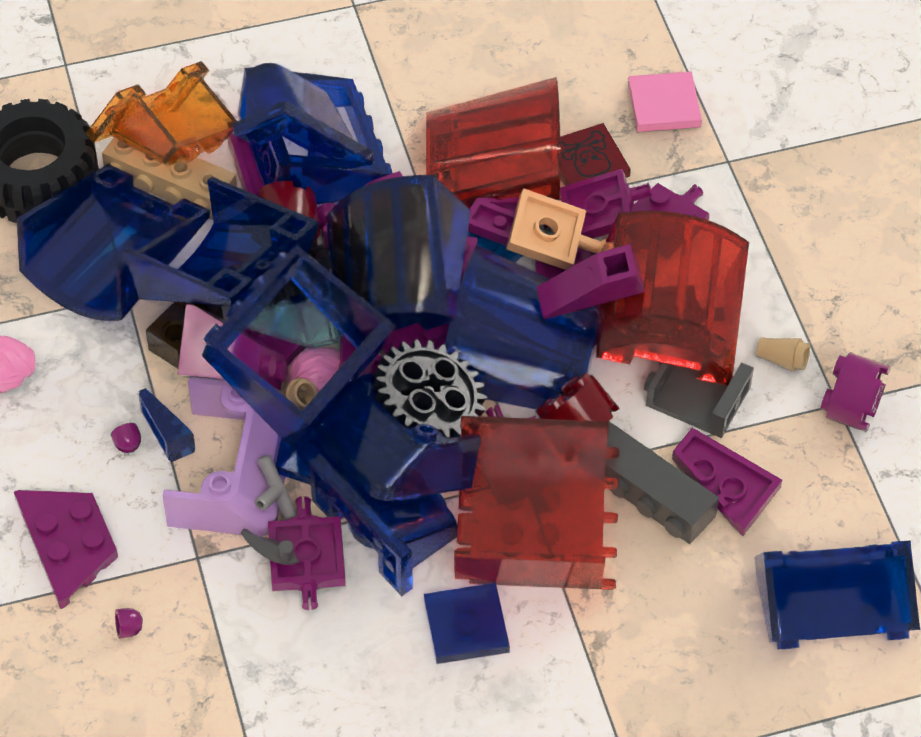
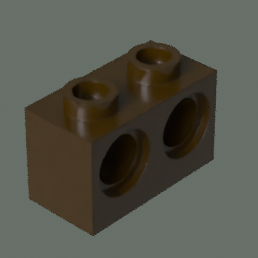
(166, 331)

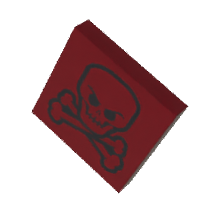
(590, 154)

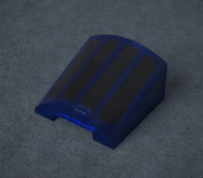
(401, 248)

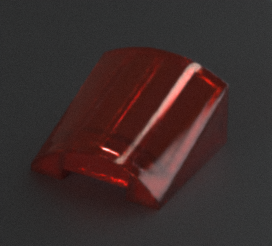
(498, 144)
(690, 297)

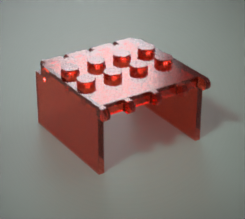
(536, 504)

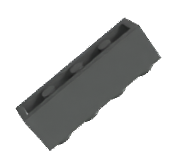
(659, 488)

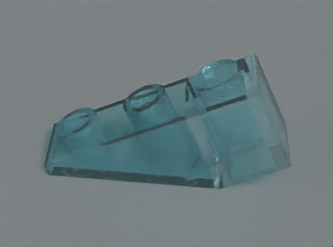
(297, 324)

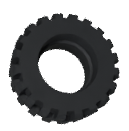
(41, 129)

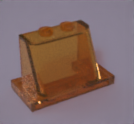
(170, 122)

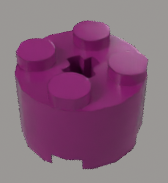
(855, 391)

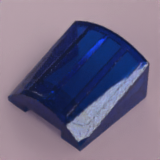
(77, 240)
(234, 253)
(507, 338)

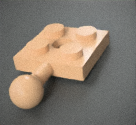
(565, 222)

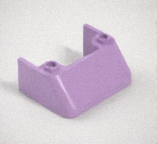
(226, 497)

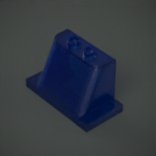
(294, 108)
(398, 530)

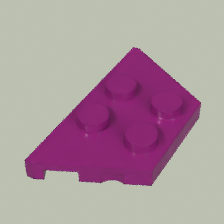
(67, 538)

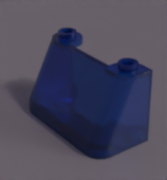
(838, 593)

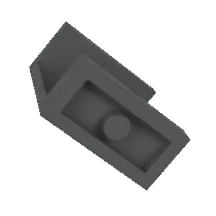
(696, 401)

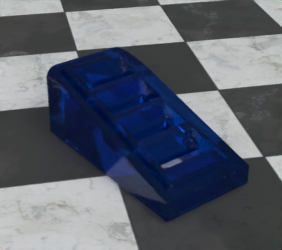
(168, 429)

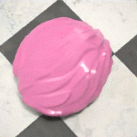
(16, 363)
(315, 365)

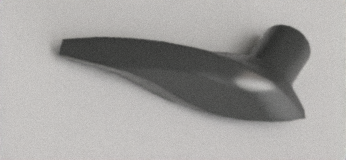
(271, 549)

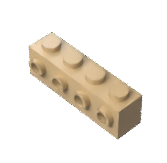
(164, 181)

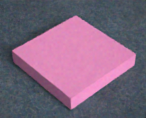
(664, 101)

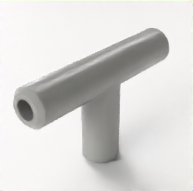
(276, 490)

